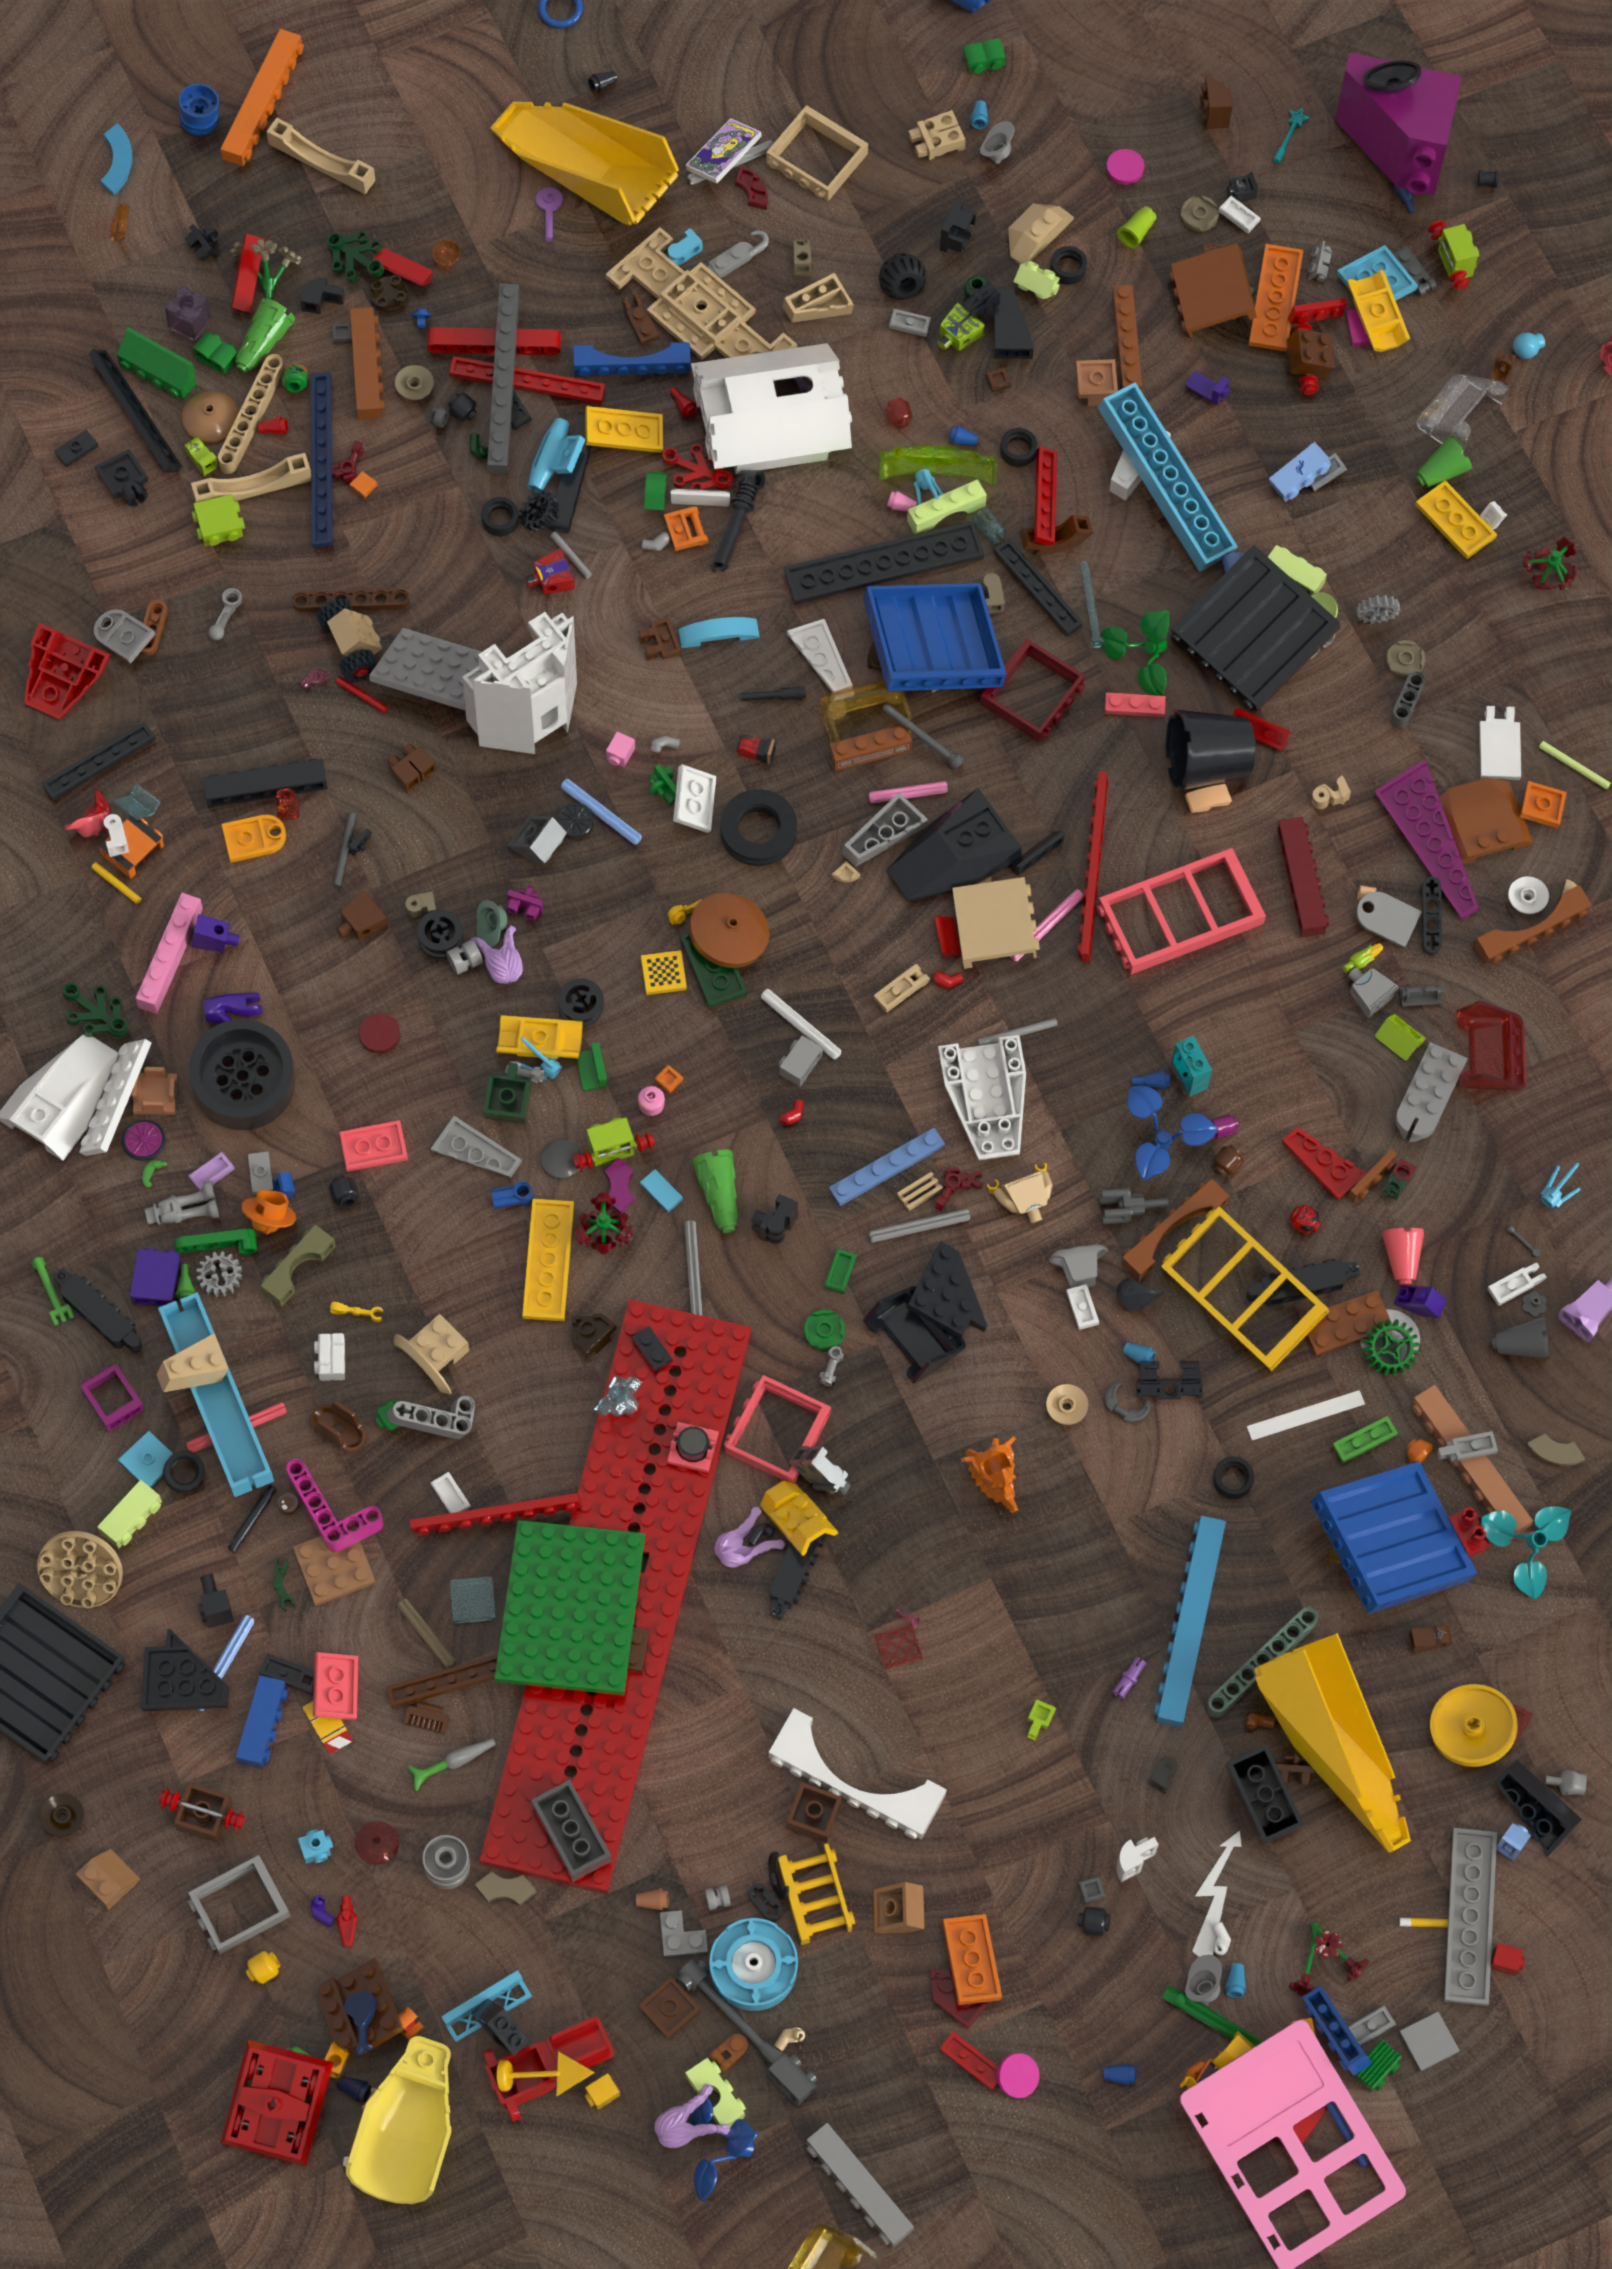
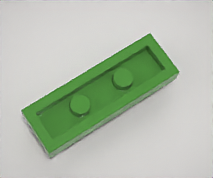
(1365, 1439)

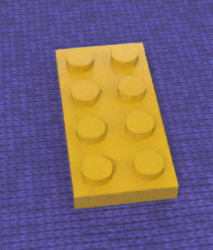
(624, 429)
(1456, 519)

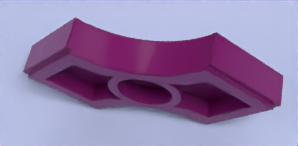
(619, 1176)

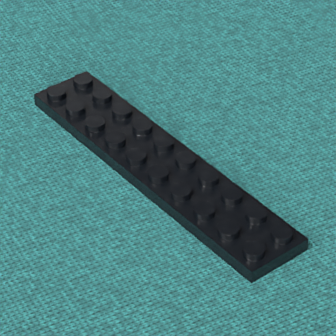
(883, 562)

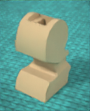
(1324, 795)

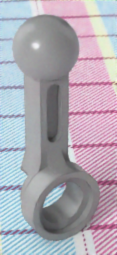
(216, 631)

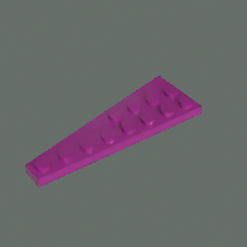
(1421, 819)

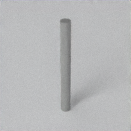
(1019, 1031)

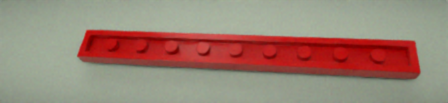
(1092, 874)

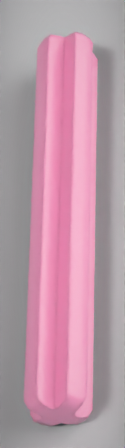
(909, 791)

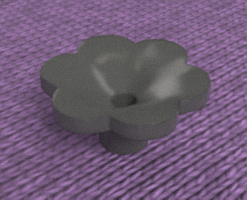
(1532, 1307)

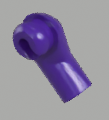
(318, 1911)

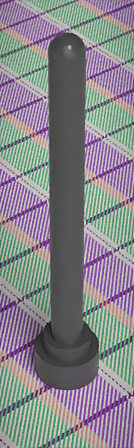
(952, 758)

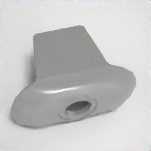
(1079, 1263)

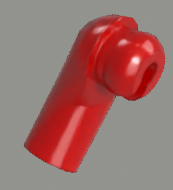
(946, 981)
(793, 1115)

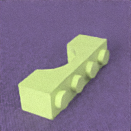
(965, 498)

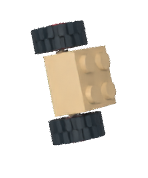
(353, 636)

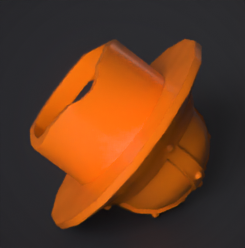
(269, 1211)

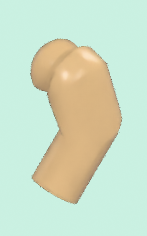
(789, 2036)

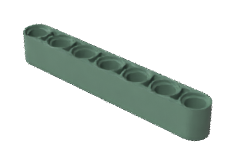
(1266, 1653)

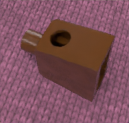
(361, 917)

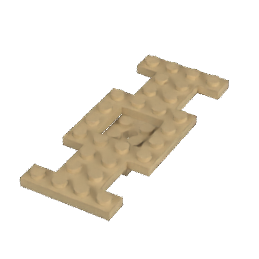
(678, 290)

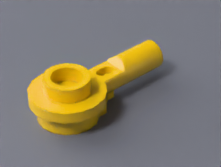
(678, 913)

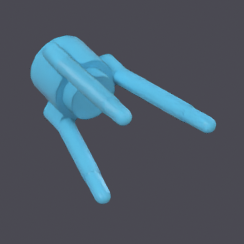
(926, 482)
(550, 1066)
(1551, 1196)

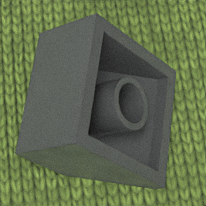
(537, 838)

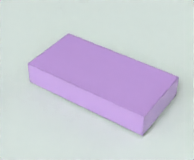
(212, 1170)

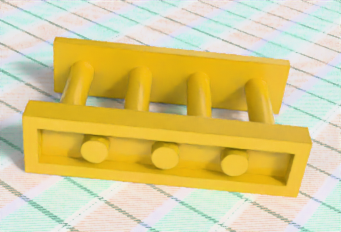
(799, 1909)

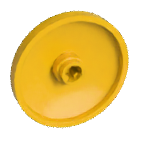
(1473, 1725)

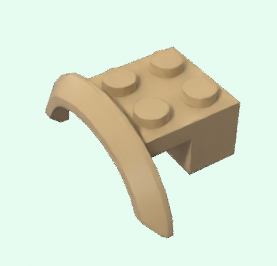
(434, 1349)

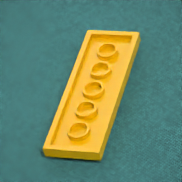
(548, 1260)

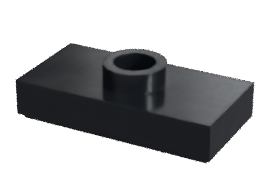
(519, 413)
(76, 448)

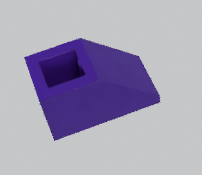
(1420, 1300)

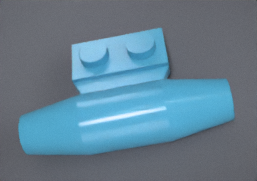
(555, 454)

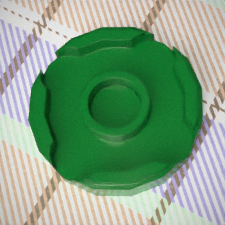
(824, 1330)

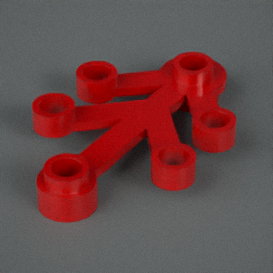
(698, 471)

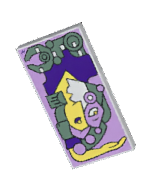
(723, 150)

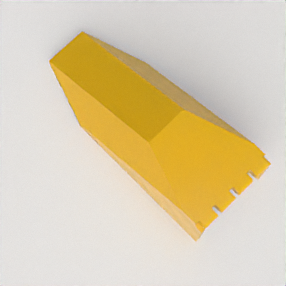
(591, 155)
(1334, 1732)

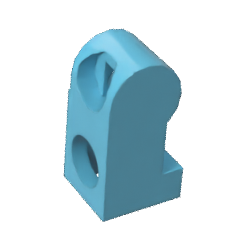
(686, 248)

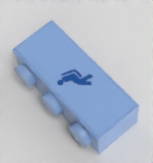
(1300, 472)

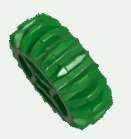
(1386, 1339)

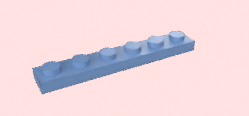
(886, 1167)

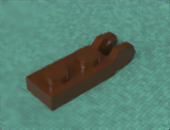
(640, 321)

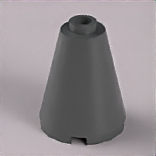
(1525, 1340)

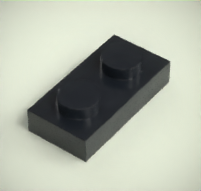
(652, 1349)

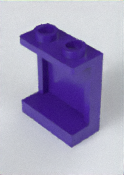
(155, 1277)

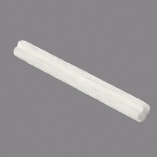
(800, 1023)

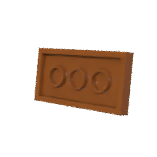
(1347, 1323)

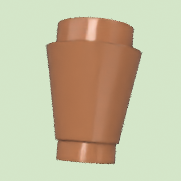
(653, 1899)

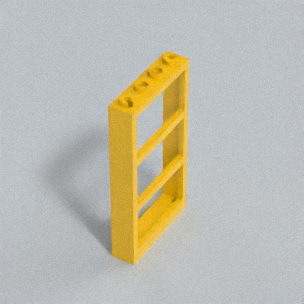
(1293, 1338)

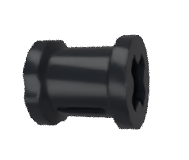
(1488, 178)

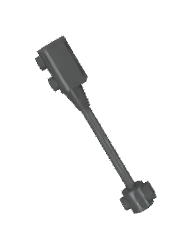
(783, 2070)

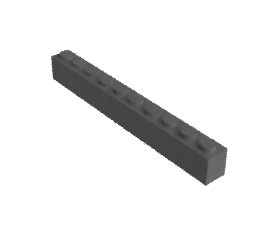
(503, 379)

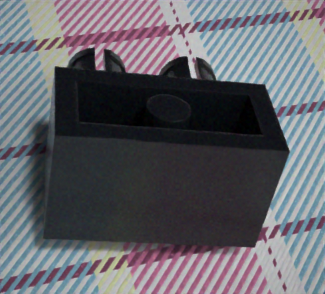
(215, 1604)

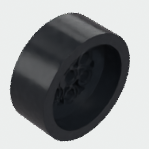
(233, 1042)

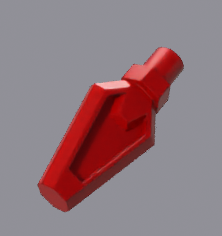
(346, 1922)

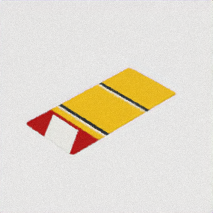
(331, 1731)

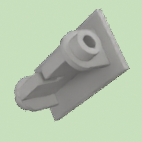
(1320, 255)

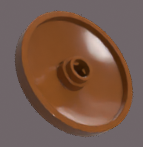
(729, 930)

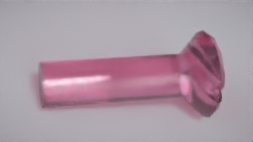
(915, 1621)

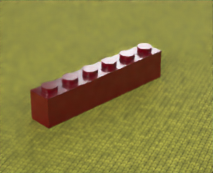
(1302, 876)

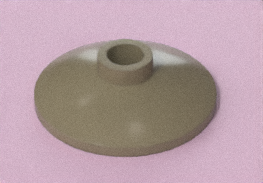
(411, 376)

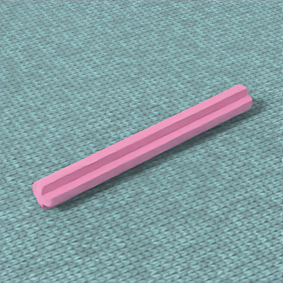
(1055, 916)

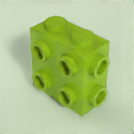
(218, 520)

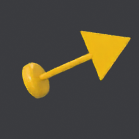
(568, 2074)

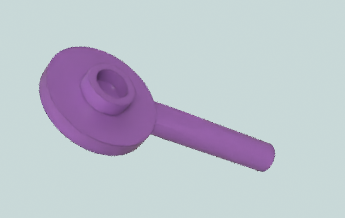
(549, 200)

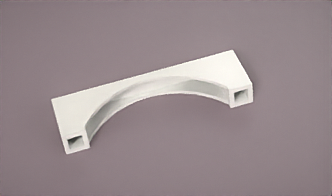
(906, 1810)

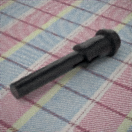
(784, 693)

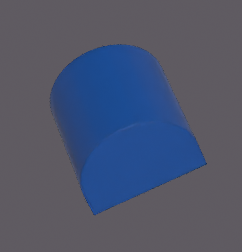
(284, 1184)

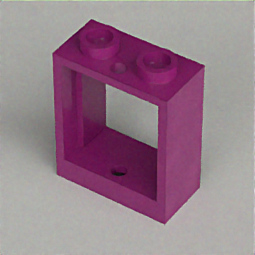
(122, 1414)

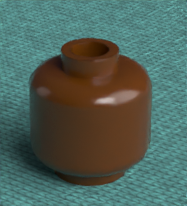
(1228, 1160)

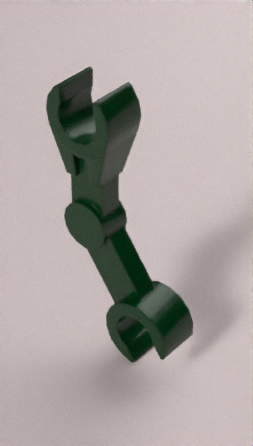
(278, 1585)

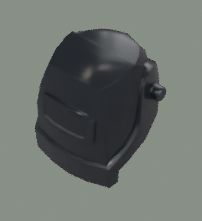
(1135, 1296)

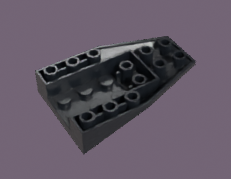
(956, 850)

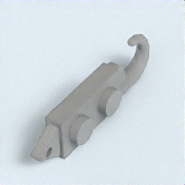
(737, 255)

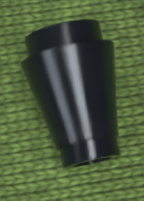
(600, 81)

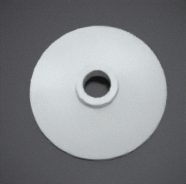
(1528, 887)

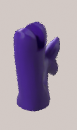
(234, 1003)

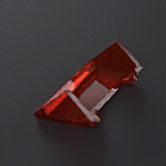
(1495, 1047)

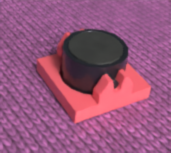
(693, 1445)

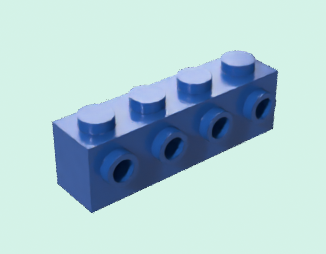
(1333, 2025)

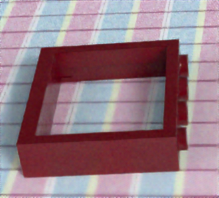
(1031, 649)

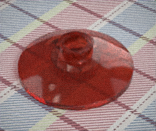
(377, 1853)

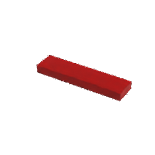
(246, 276)

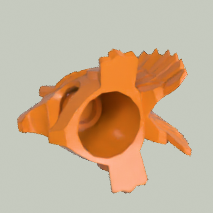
(994, 1472)

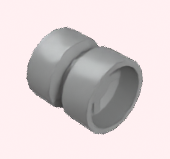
(471, 954)

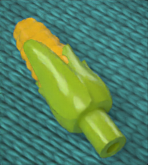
(1362, 957)

